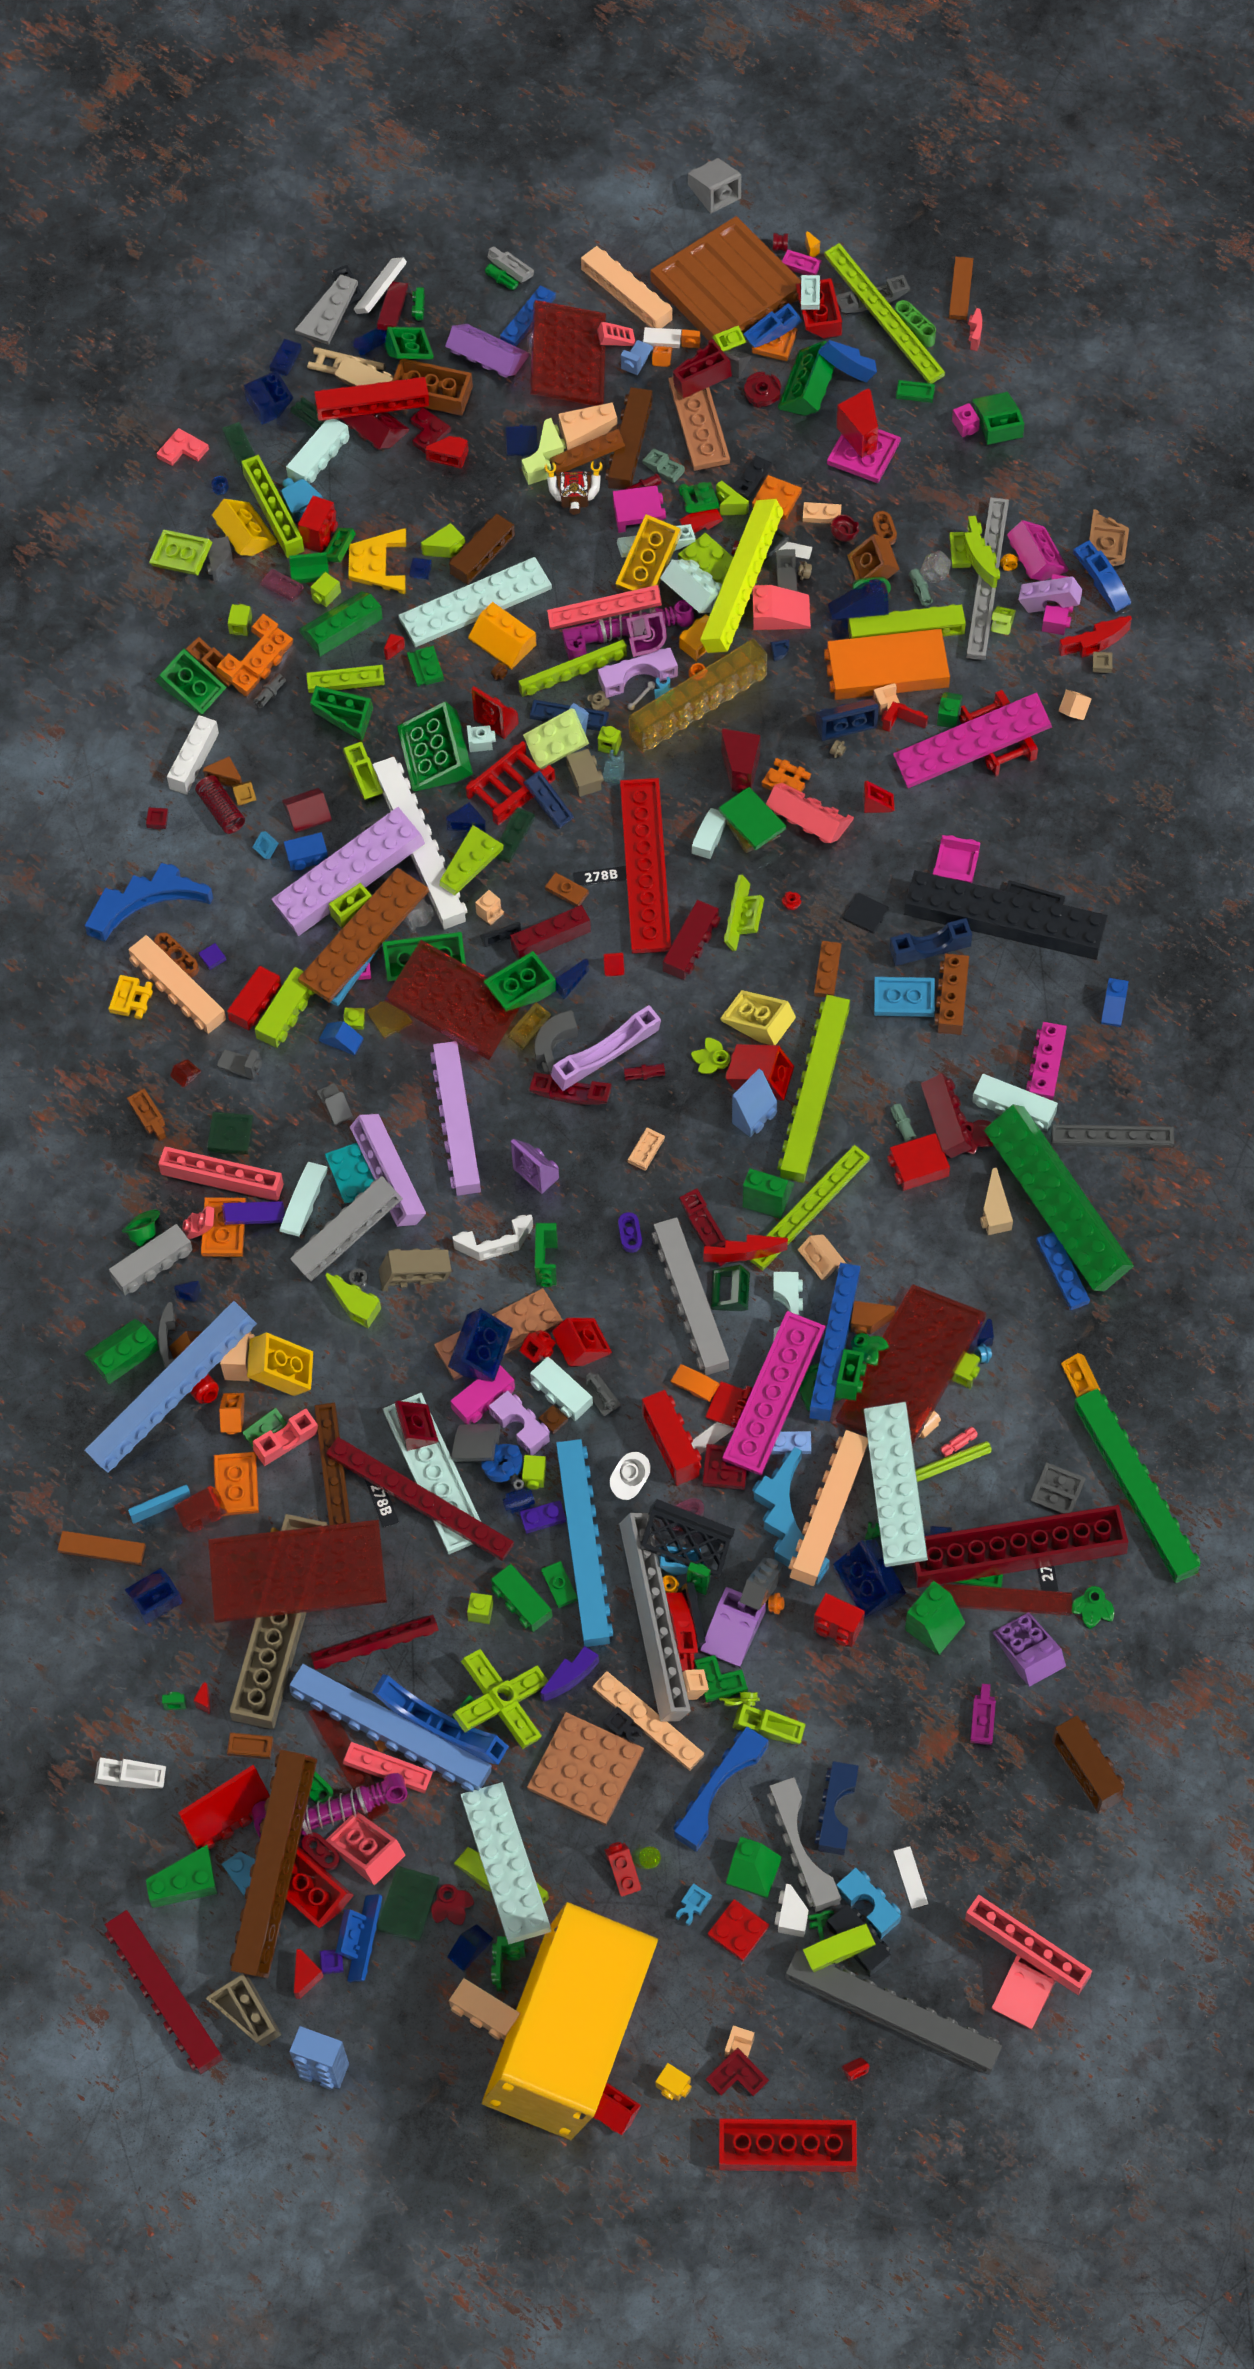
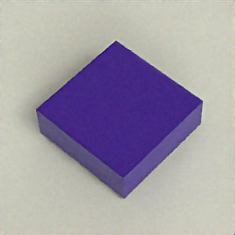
(212, 956)
(331, 1962)

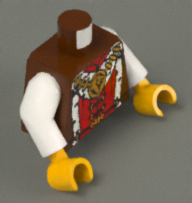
(574, 488)

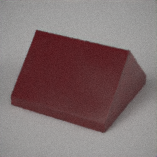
(307, 810)
(415, 1424)

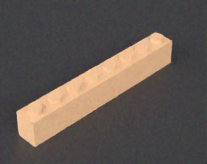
(829, 1507)

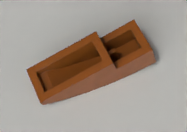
(208, 657)

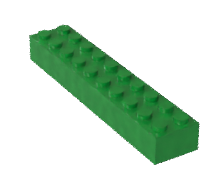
(1058, 1198)

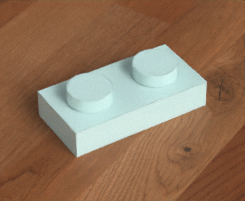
(810, 292)

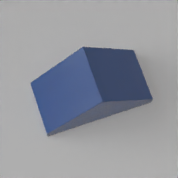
(341, 1037)

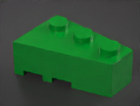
(343, 710)
(183, 1880)

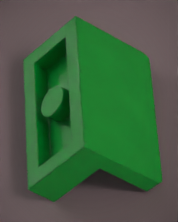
(308, 567)

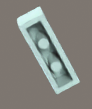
(561, 1389)

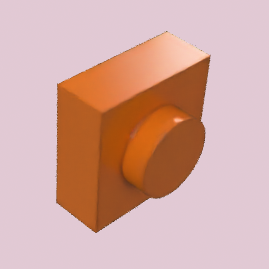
(690, 339)

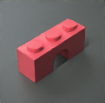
(274, 1445)

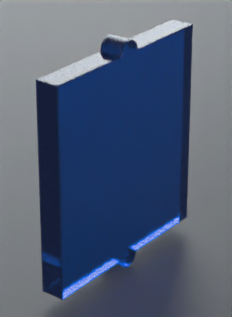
(521, 440)

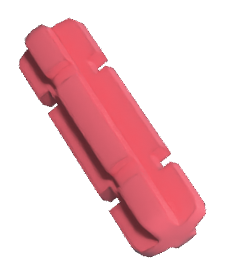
(958, 1442)

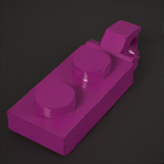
(983, 1717)

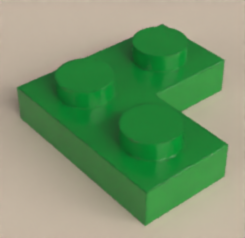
(720, 1685)

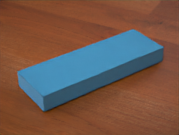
(159, 1504)

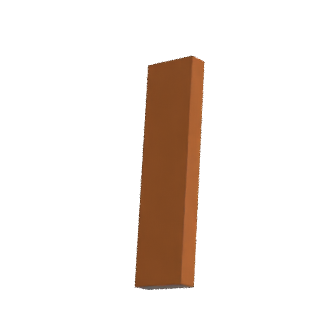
(961, 288)
(101, 1548)

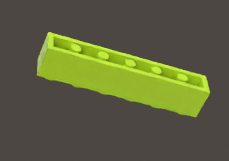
(272, 506)
(947, 618)

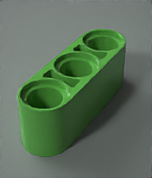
(917, 323)

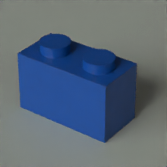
(305, 851)

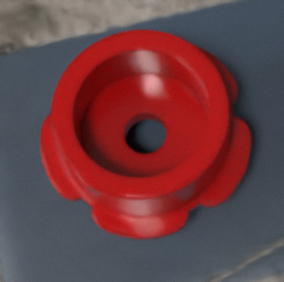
(791, 905)

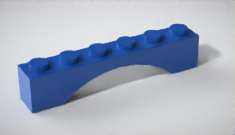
(746, 1752)

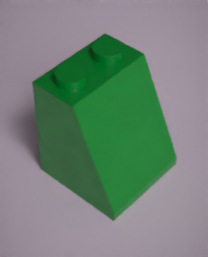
(766, 1193)
(934, 1618)

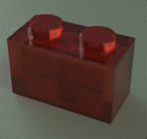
(201, 1509)

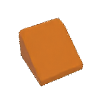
(661, 356)

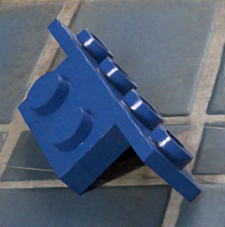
(357, 1936)

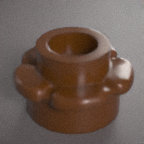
(499, 671)

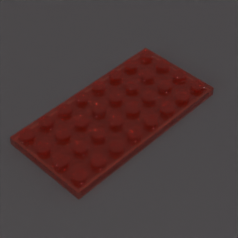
(923, 1354)
(297, 1571)

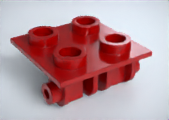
(728, 1404)

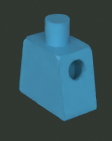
(297, 497)

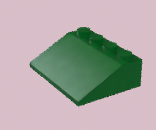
(435, 748)

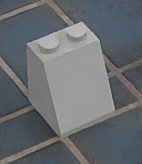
(715, 184)

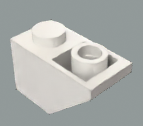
(793, 1915)

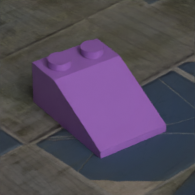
(533, 1165)

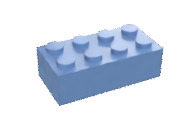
(319, 2058)

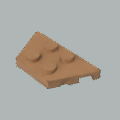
(1109, 538)

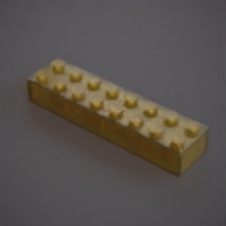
(698, 695)

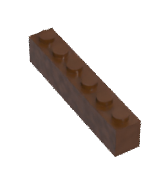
(632, 429)

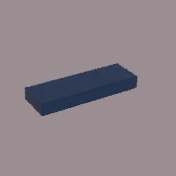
(548, 800)

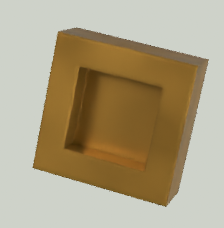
(244, 793)

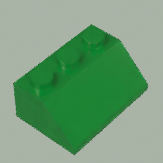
(122, 1350)

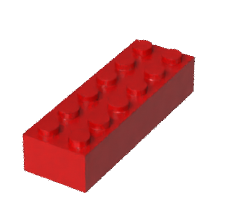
(787, 2145)

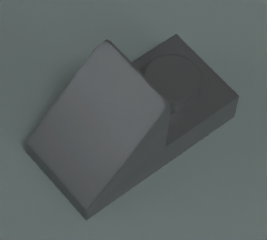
(335, 1104)

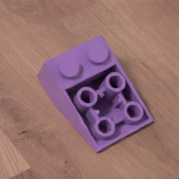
(732, 1628)
(1030, 1649)

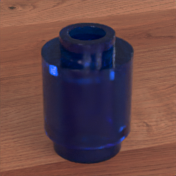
(518, 1500)

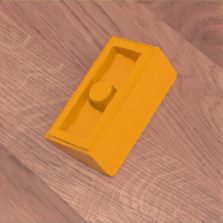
(1079, 1374)

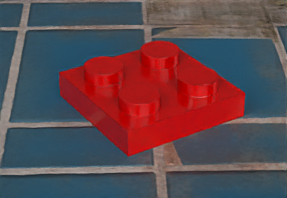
(738, 1930)

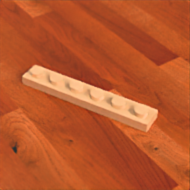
(648, 1721)

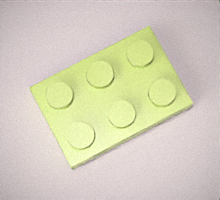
(556, 738)

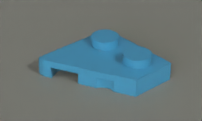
(238, 1869)

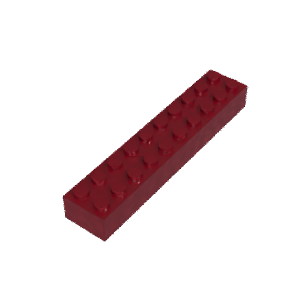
(1022, 1546)

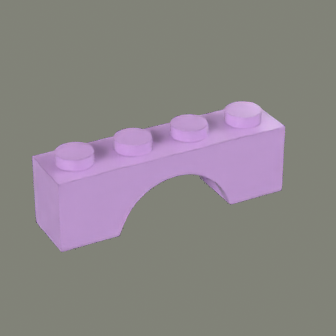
(657, 664)

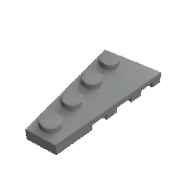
(327, 313)

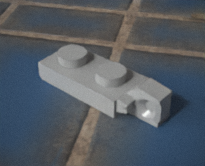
(510, 264)

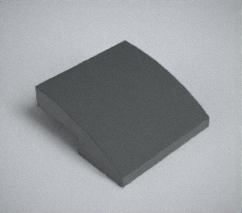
(475, 1442)
(1058, 1489)

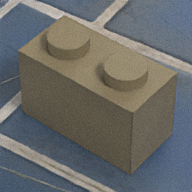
(584, 772)

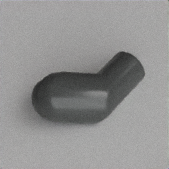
(516, 1482)

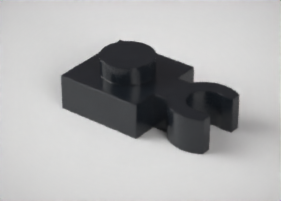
(620, 1723)

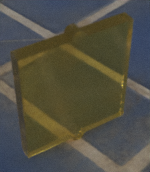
(388, 1018)

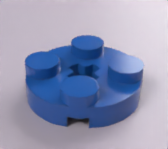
(502, 1472)

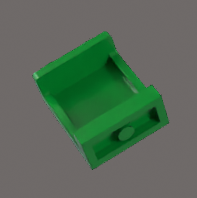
(545, 1238)

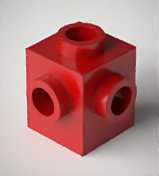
(537, 1346)

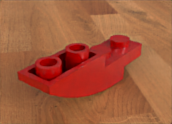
(1103, 636)
(683, 1630)

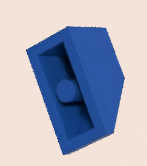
(1114, 1002)

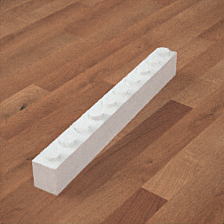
(426, 858)

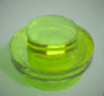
(649, 1857)

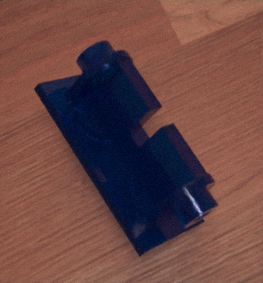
(369, 340)

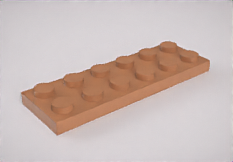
(701, 428)
(524, 1316)

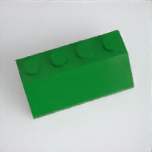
(807, 382)
(342, 622)
(399, 951)

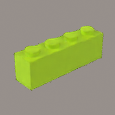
(283, 1010)

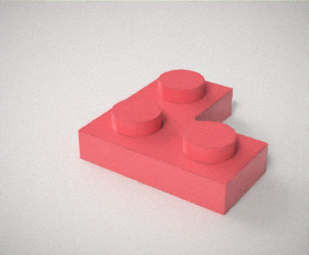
(180, 444)

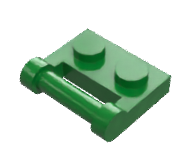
(704, 496)

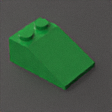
(408, 343)
(190, 682)
(522, 983)

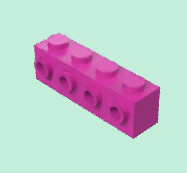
(1047, 1061)

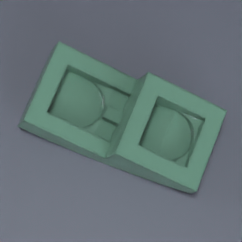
(660, 464)

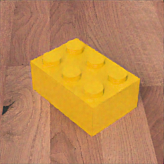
(280, 1364)

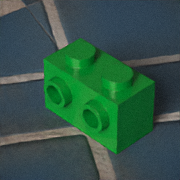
(849, 1375)

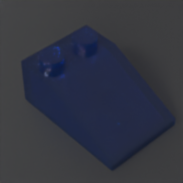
(862, 601)

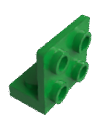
(500, 1950)

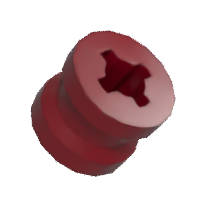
(780, 242)

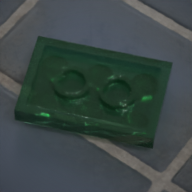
(408, 1903)

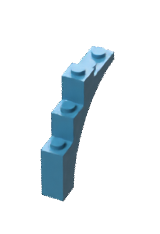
(780, 1521)

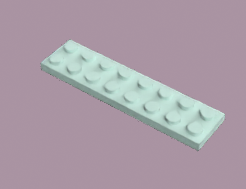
(466, 604)
(436, 1472)
(895, 1484)
(505, 1863)

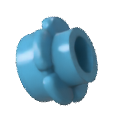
(983, 1353)

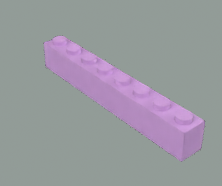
(457, 1119)

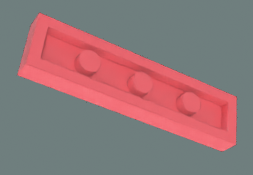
(383, 1765)

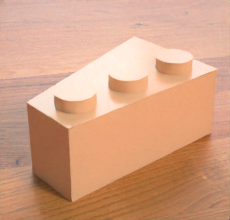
(587, 424)

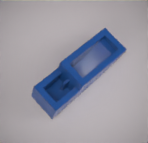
(773, 326)
(849, 360)

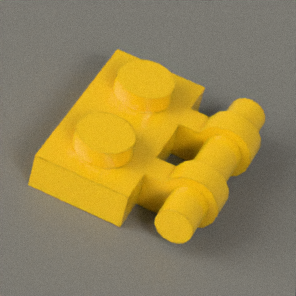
(124, 996)

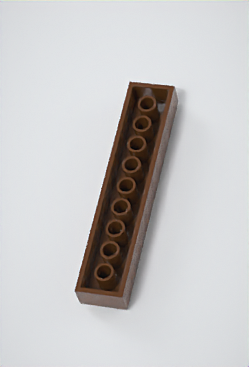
(273, 1864)

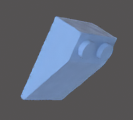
(753, 1104)

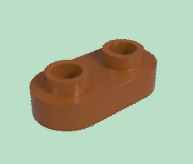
(886, 529)

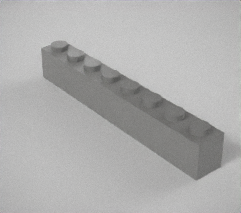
(691, 1297)

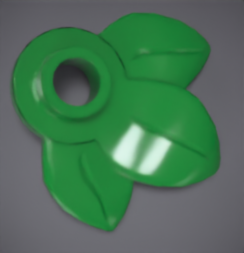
(869, 1347)
(1092, 1610)

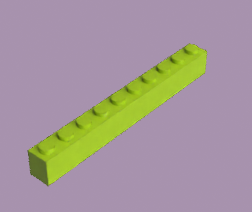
(814, 1089)

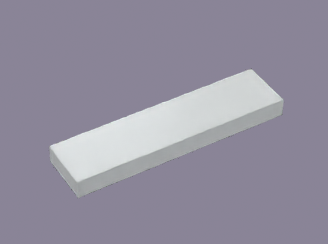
(380, 285)

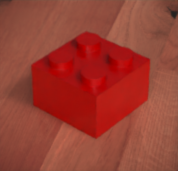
(317, 524)
(838, 1620)

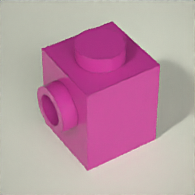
(965, 420)

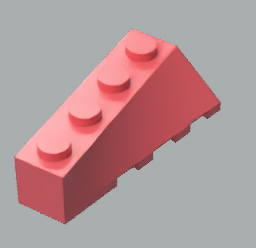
(808, 813)

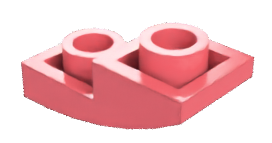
(975, 324)
(199, 1223)

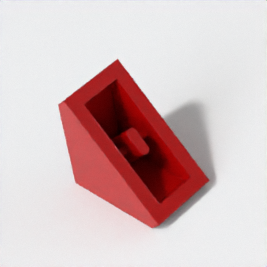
(877, 799)
(306, 1974)

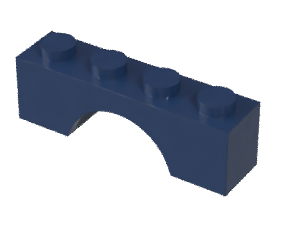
(909, 948)
(834, 1834)

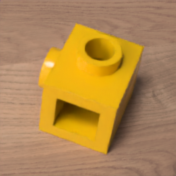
(673, 2083)

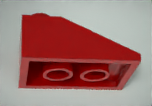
(493, 712)

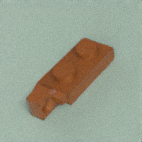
(147, 1113)

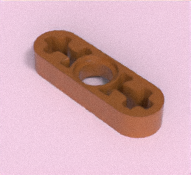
(174, 946)

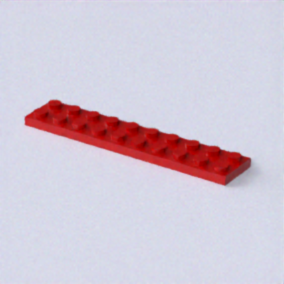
(645, 865)

